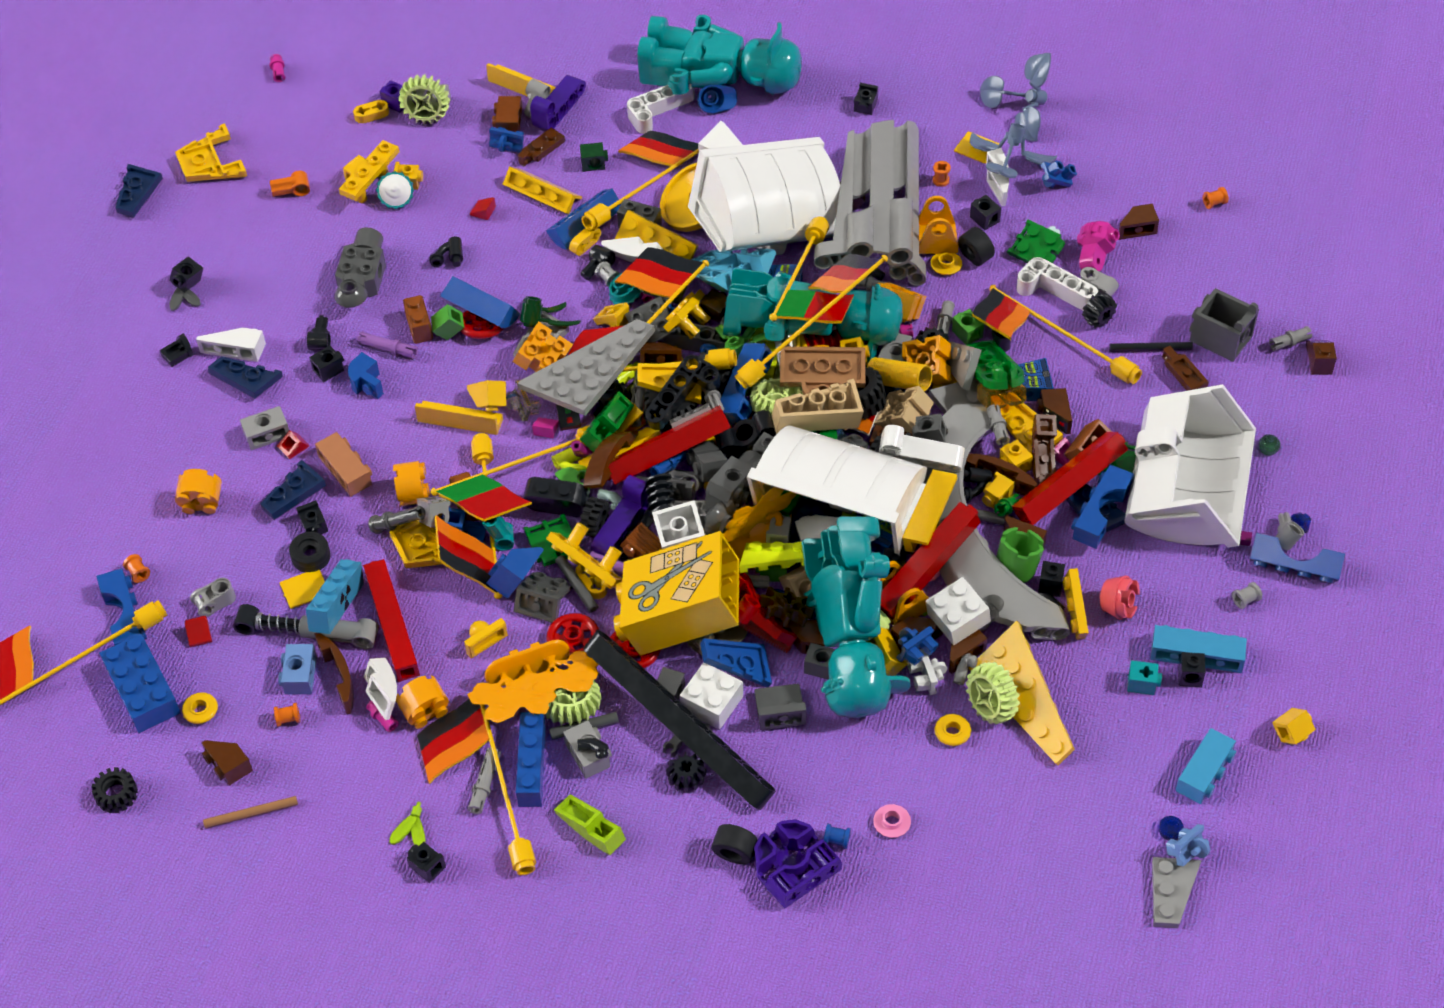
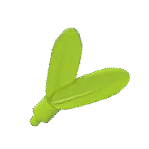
(411, 823)

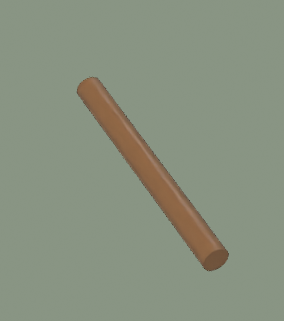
(249, 812)

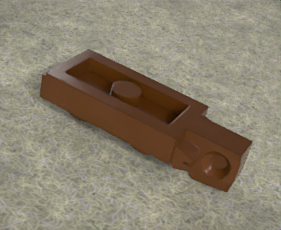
(541, 146)
(1183, 370)

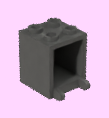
(1223, 324)

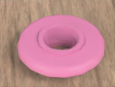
(892, 830)

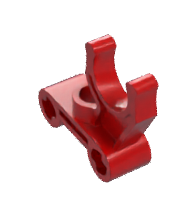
(751, 610)

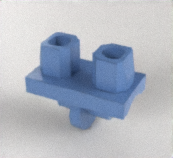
(1189, 845)

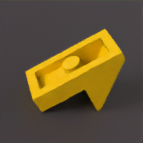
(613, 315)

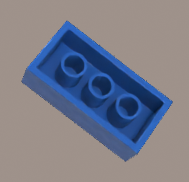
(140, 683)

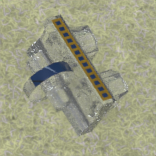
(520, 401)

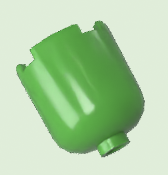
(1020, 552)

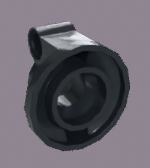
(745, 434)

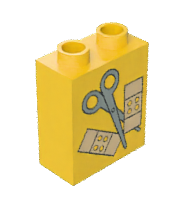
(678, 594)

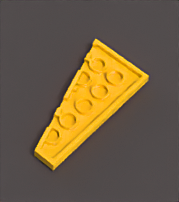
(1036, 708)

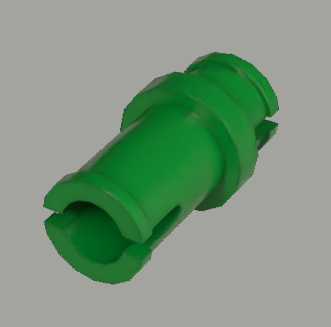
(1005, 505)

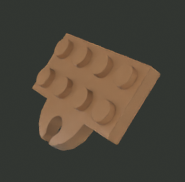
(821, 367)

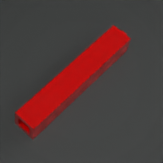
(668, 444)
(1070, 477)
(930, 557)
(391, 620)

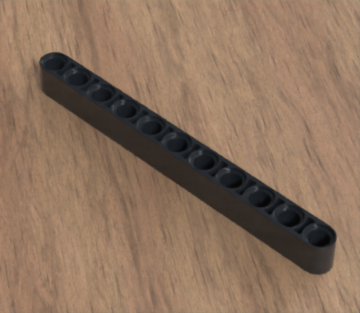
(679, 720)

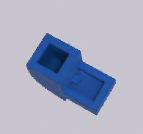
(363, 376)
(457, 519)

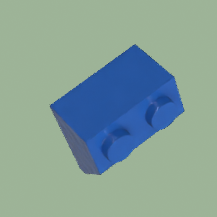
(512, 569)

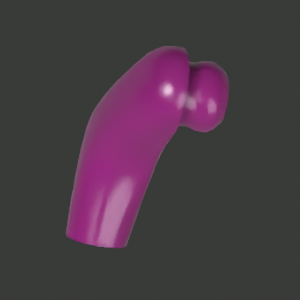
(580, 449)

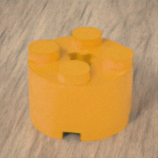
(410, 482)
(198, 491)
(422, 701)

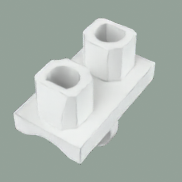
(930, 673)

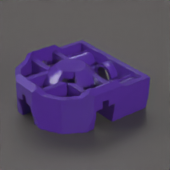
(783, 882)

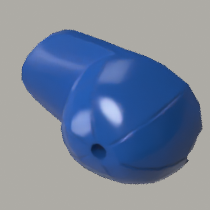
(721, 98)

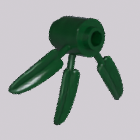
(532, 312)

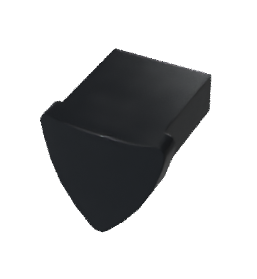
(177, 351)

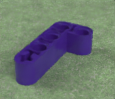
(550, 111)
(623, 517)

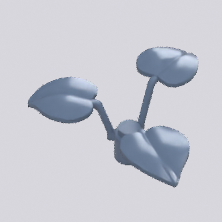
(1036, 71)
(1014, 137)

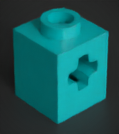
(1143, 677)

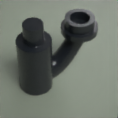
(455, 250)
(978, 476)

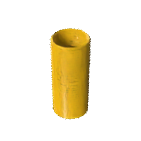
(902, 373)

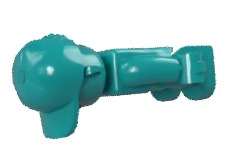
(715, 57)
(755, 294)
(848, 615)

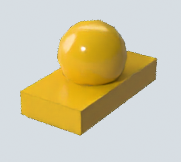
(484, 636)

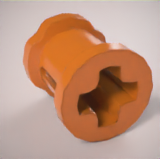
(941, 171)
(1215, 197)
(135, 566)
(287, 714)

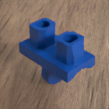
(506, 140)
(1058, 174)
(912, 642)

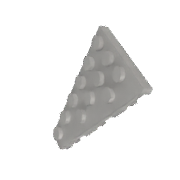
(588, 372)

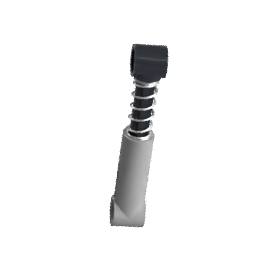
(359, 633)

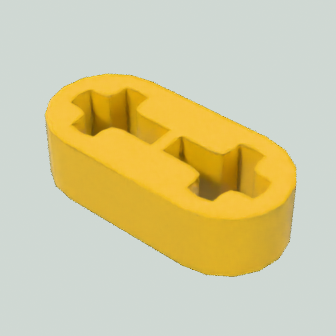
(370, 111)
(584, 241)
(588, 582)

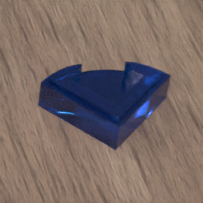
(1302, 520)

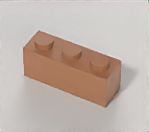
(344, 463)

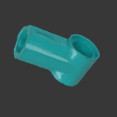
(501, 532)

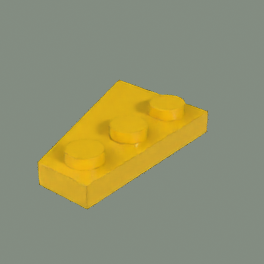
(656, 375)
(1075, 603)

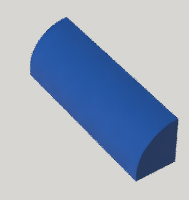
(572, 225)
(480, 303)

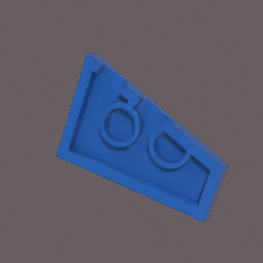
(738, 658)

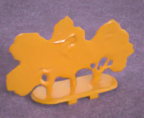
(751, 523)
(530, 680)

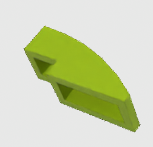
(590, 824)

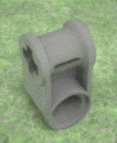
(1102, 282)
(214, 596)

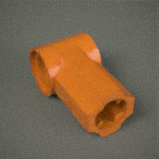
(296, 184)

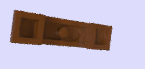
(1043, 448)
(597, 469)
(1023, 482)
(331, 652)

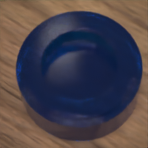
(1170, 827)

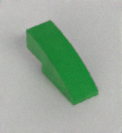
(607, 421)

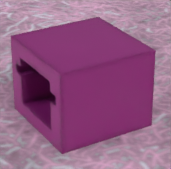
(1245, 538)

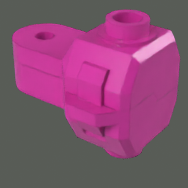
(1096, 241)

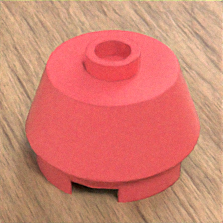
(1119, 597)

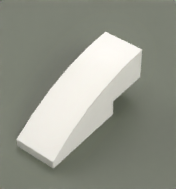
(997, 182)
(628, 248)
(381, 685)

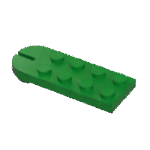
(996, 368)

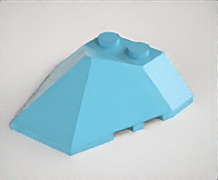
(721, 265)

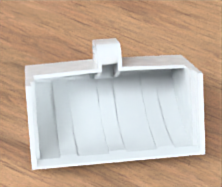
(764, 193)
(1192, 468)
(842, 476)

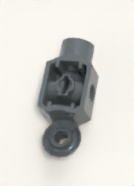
(360, 268)
(728, 491)

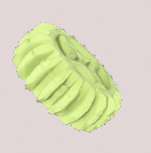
(419, 89)
(767, 391)
(992, 693)
(574, 706)

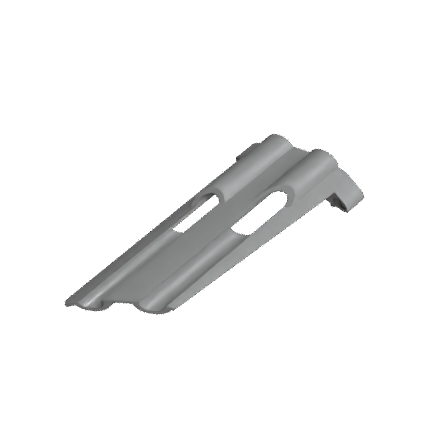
(879, 163)

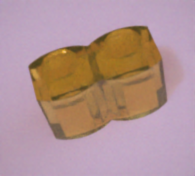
(1009, 396)

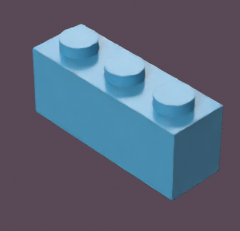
(1206, 766)

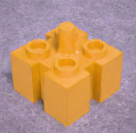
(912, 301)
(541, 349)
(932, 353)

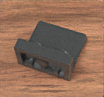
(646, 311)
(541, 596)
(780, 706)

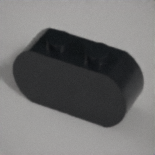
(556, 496)

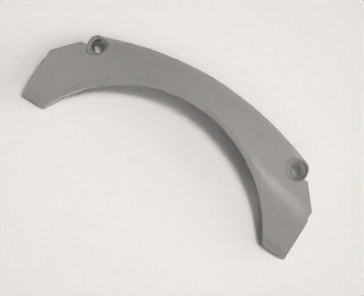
(974, 561)

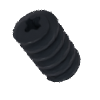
(658, 492)

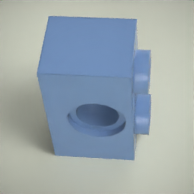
(300, 680)

